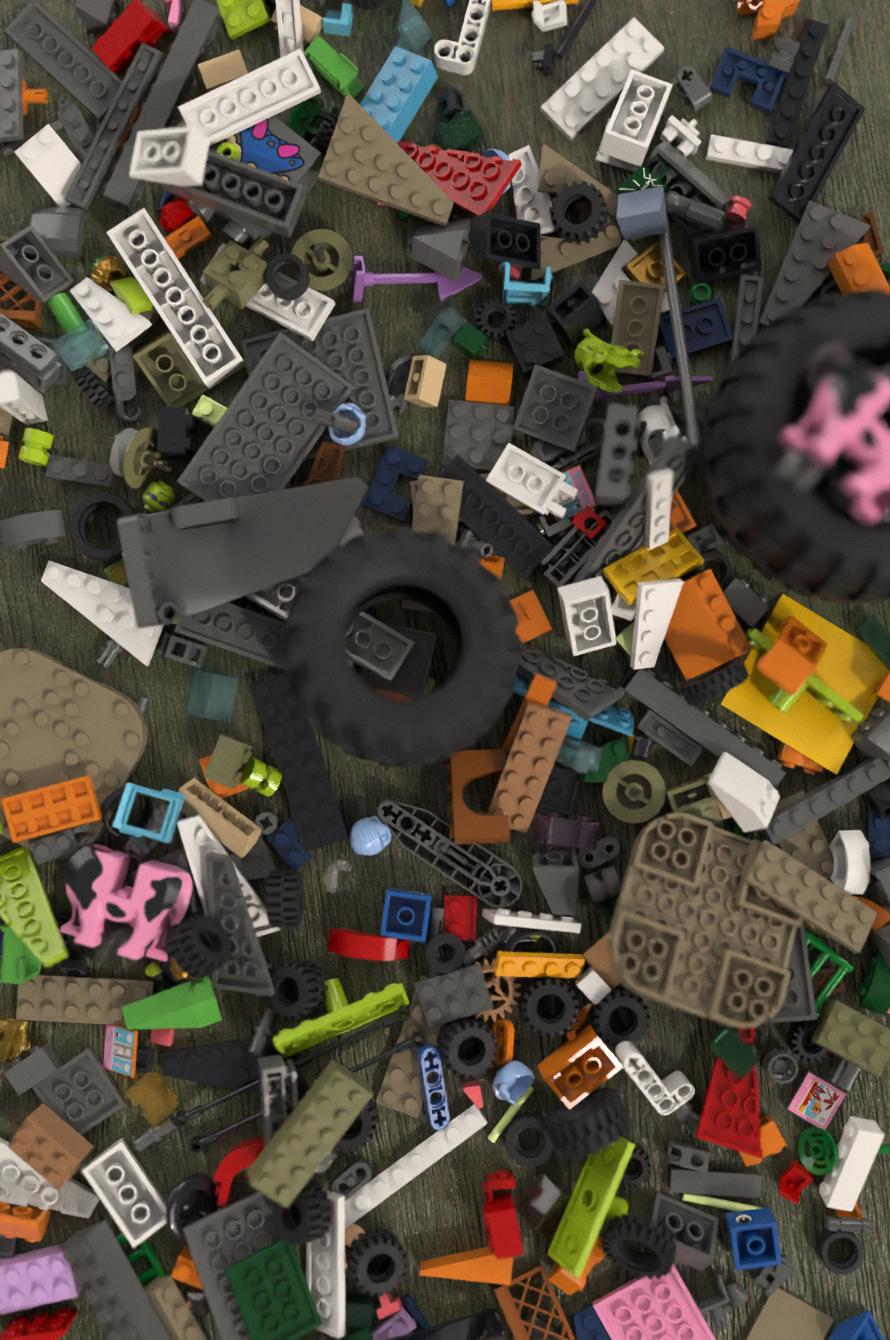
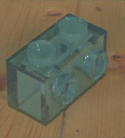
(81, 345)
(579, 755)

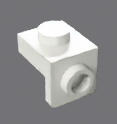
(549, 15)

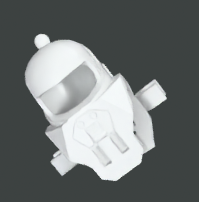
(657, 421)

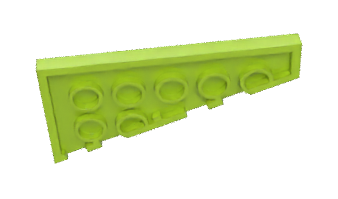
(27, 908)

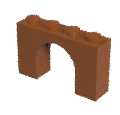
(468, 826)

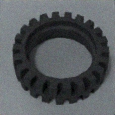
(714, 682)

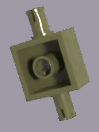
(235, 274)

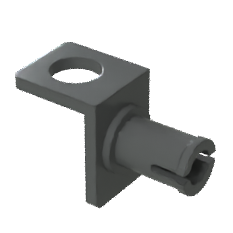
(471, 540)
(715, 1303)

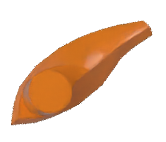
(581, 1019)

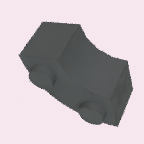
(32, 529)

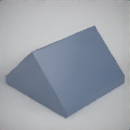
(642, 213)

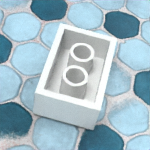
(587, 615)

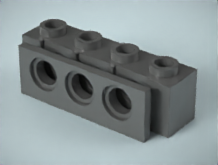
(27, 356)
(573, 557)
(273, 1093)

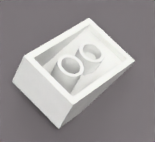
(170, 156)
(50, 163)
(744, 793)

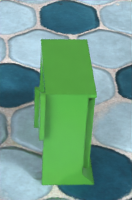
(334, 68)
(17, 961)

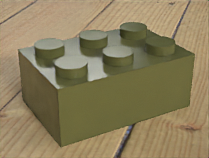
(853, 1037)

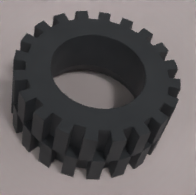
(588, 1124)

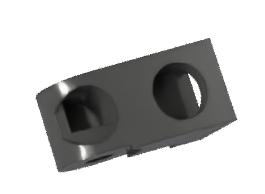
(688, 1155)

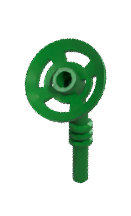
(823, 1149)

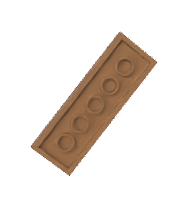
(528, 764)

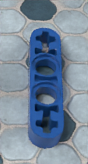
(431, 1087)

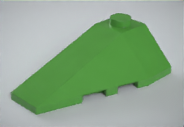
(178, 1007)

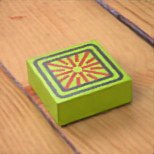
(117, 573)

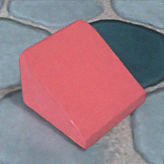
(162, 1036)
(473, 1090)

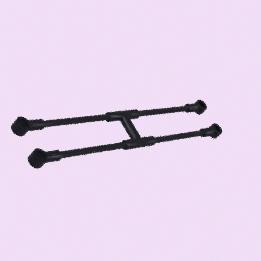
(301, 1082)

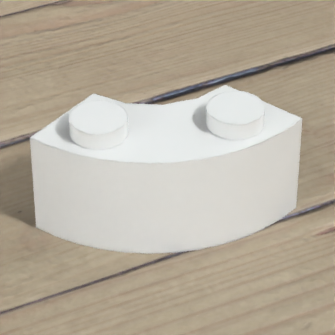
(851, 861)

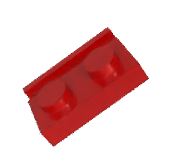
(460, 916)

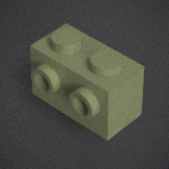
(228, 761)

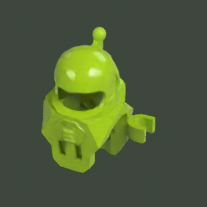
(595, 351)

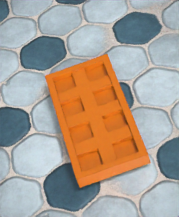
(51, 808)

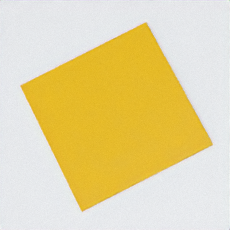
(808, 726)

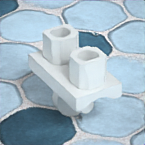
(683, 133)

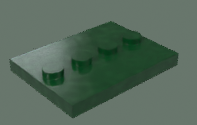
(273, 1293)

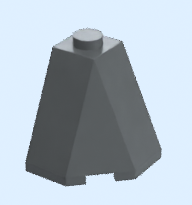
(442, 246)
(558, 878)

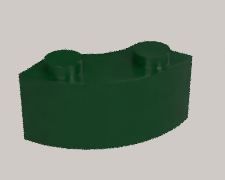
(613, 752)
(875, 989)

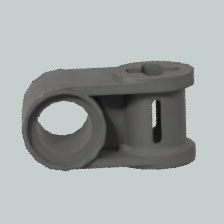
(691, 90)

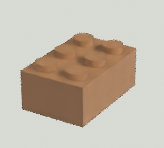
(50, 1146)

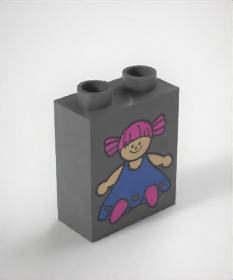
(273, 149)

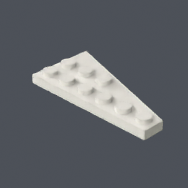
(106, 606)
(198, 843)
(26, 1187)

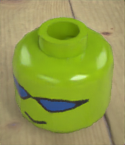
(158, 497)

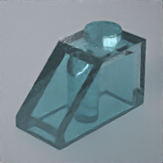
(412, 29)
(442, 332)

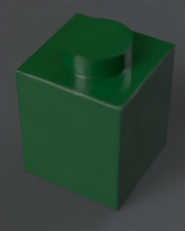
(470, 341)

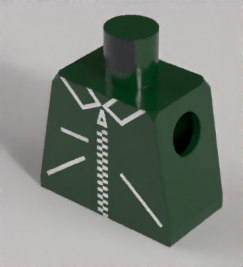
(644, 179)

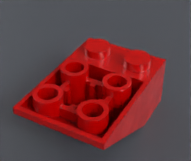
(40, 1327)

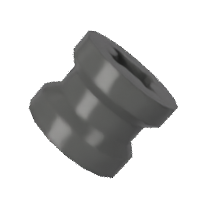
(270, 821)

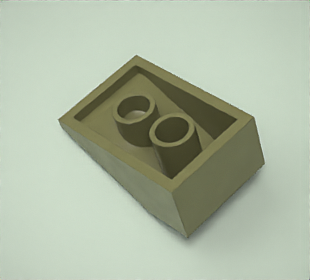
(169, 370)

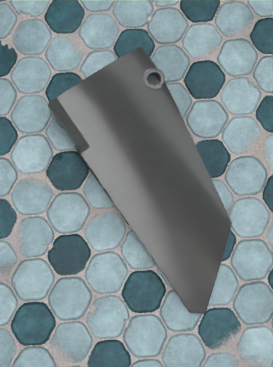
(230, 546)

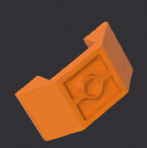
(792, 655)

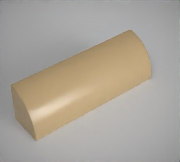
(224, 821)

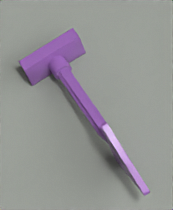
(444, 284)
(671, 384)

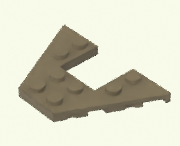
(557, 252)

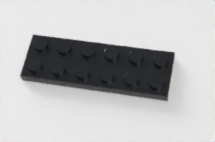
(816, 152)
(497, 520)

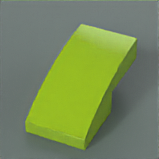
(132, 294)

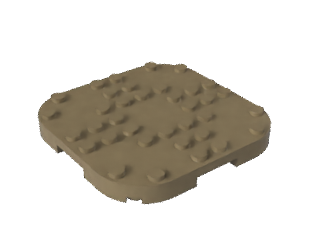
(62, 729)
(698, 931)

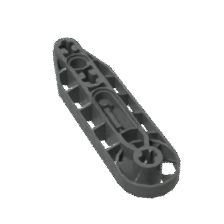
(439, 844)

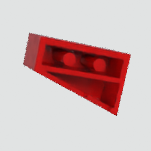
(122, 40)

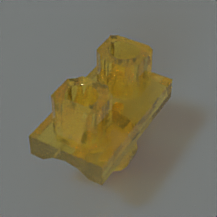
(14, 1039)

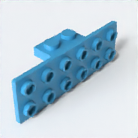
(614, 718)

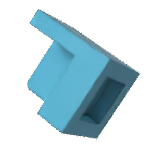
(339, 22)

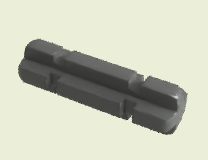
(848, 1224)

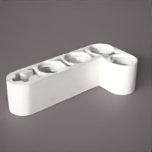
(464, 48)
(664, 1094)

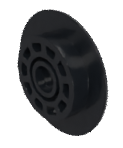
(187, 1205)

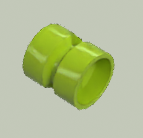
(35, 447)
(261, 777)

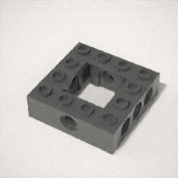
(623, 434)

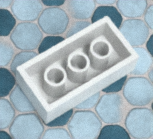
(635, 118)
(127, 1192)

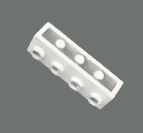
(21, 399)
(855, 1157)

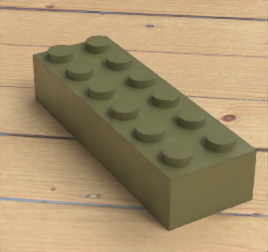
(309, 1133)

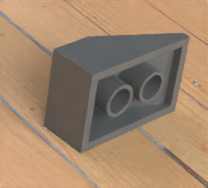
(33, 265)

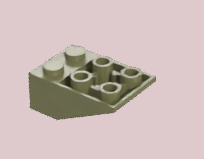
(695, 799)

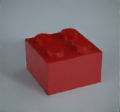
(502, 1226)

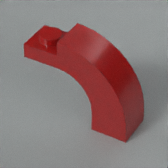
(366, 945)
(236, 1159)

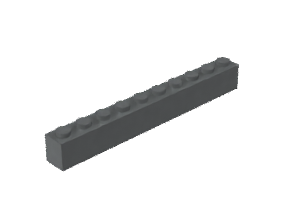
(165, 96)

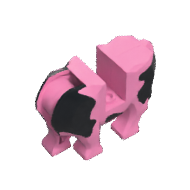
(844, 422)
(152, 907)

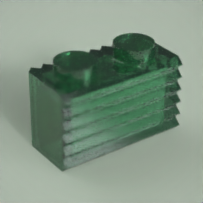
(459, 132)
(733, 1051)

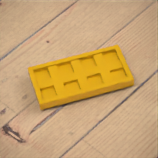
(660, 563)

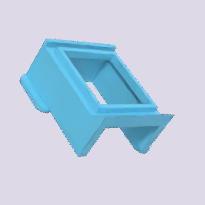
(525, 292)
(171, 818)

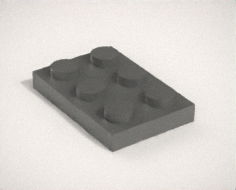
(454, 995)

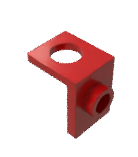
(580, 518)

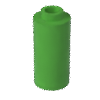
(65, 312)

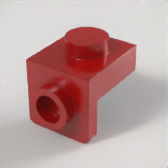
(175, 214)
(500, 1180)
(793, 1181)

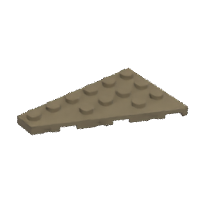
(376, 167)

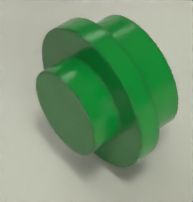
(700, 293)

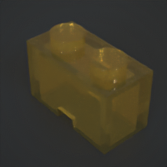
(152, 1097)

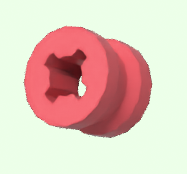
(738, 209)

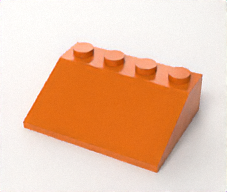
(703, 627)

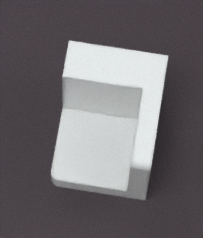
(593, 985)

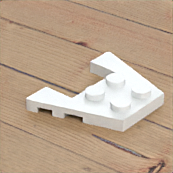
(607, 286)

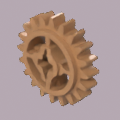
(506, 998)

